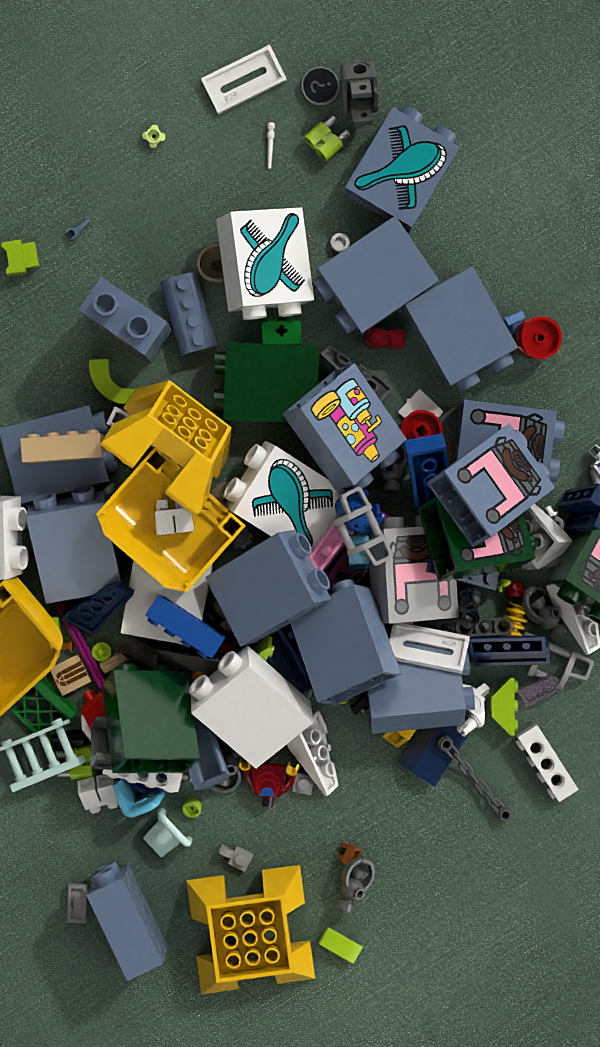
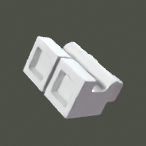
(164, 519)
(96, 796)

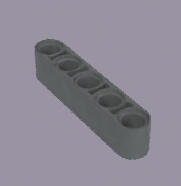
(456, 627)
(186, 658)

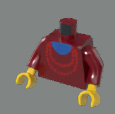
(269, 779)

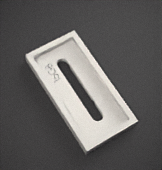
(262, 58)
(431, 637)

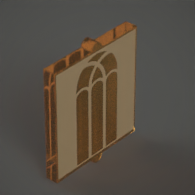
(70, 675)

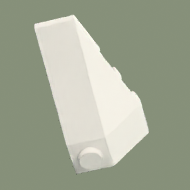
(548, 535)
(576, 619)
(313, 754)

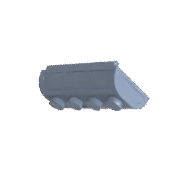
(188, 313)
(211, 766)

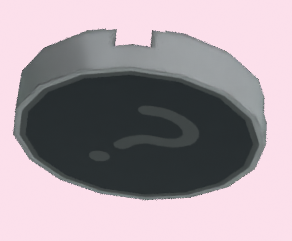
(320, 86)

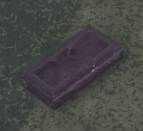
(539, 689)

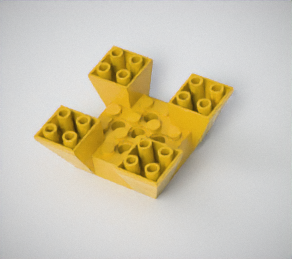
(182, 431)
(269, 910)

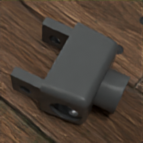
(359, 81)

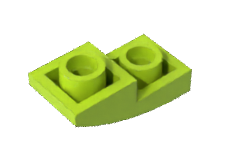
(264, 648)
(340, 945)

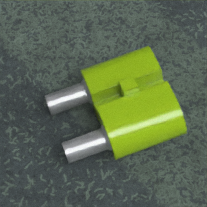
(324, 141)
(82, 771)

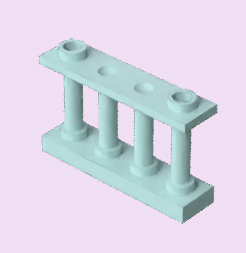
(54, 766)

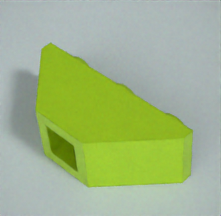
(503, 705)

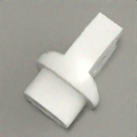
(554, 515)

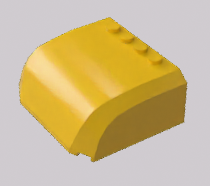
(173, 558)
(27, 642)

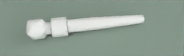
(270, 135)

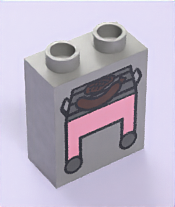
(401, 584)

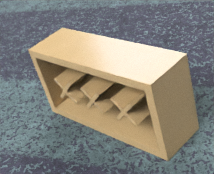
(62, 448)

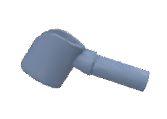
(78, 229)

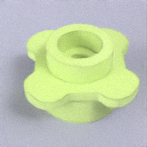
(154, 130)

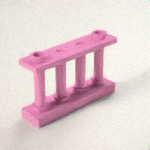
(328, 548)

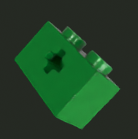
(290, 324)

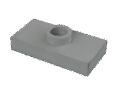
(77, 903)

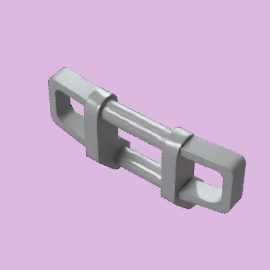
(379, 536)
(571, 655)

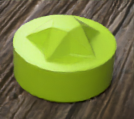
(101, 651)
(191, 808)

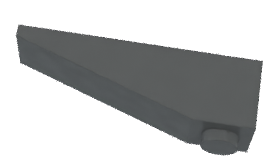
(334, 359)

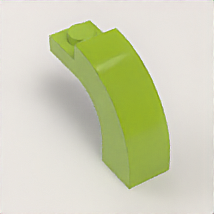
(102, 380)

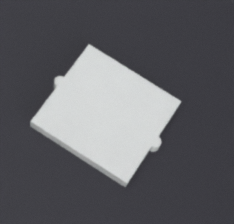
(419, 401)

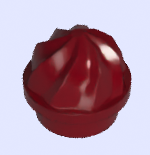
(514, 590)

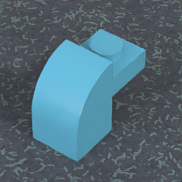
(360, 560)

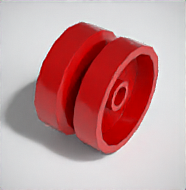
(548, 337)
(421, 419)

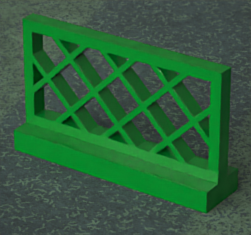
(54, 696)

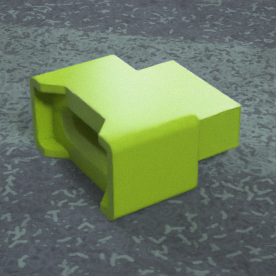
(20, 257)

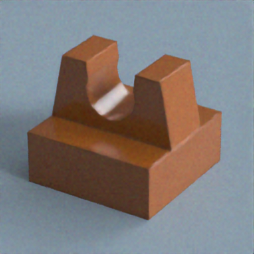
(352, 851)

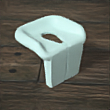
(165, 835)

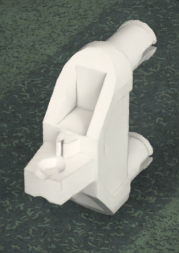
(476, 716)

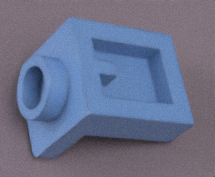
(513, 320)

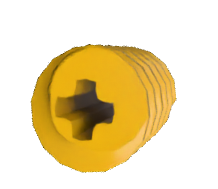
(516, 616)

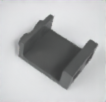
(99, 745)

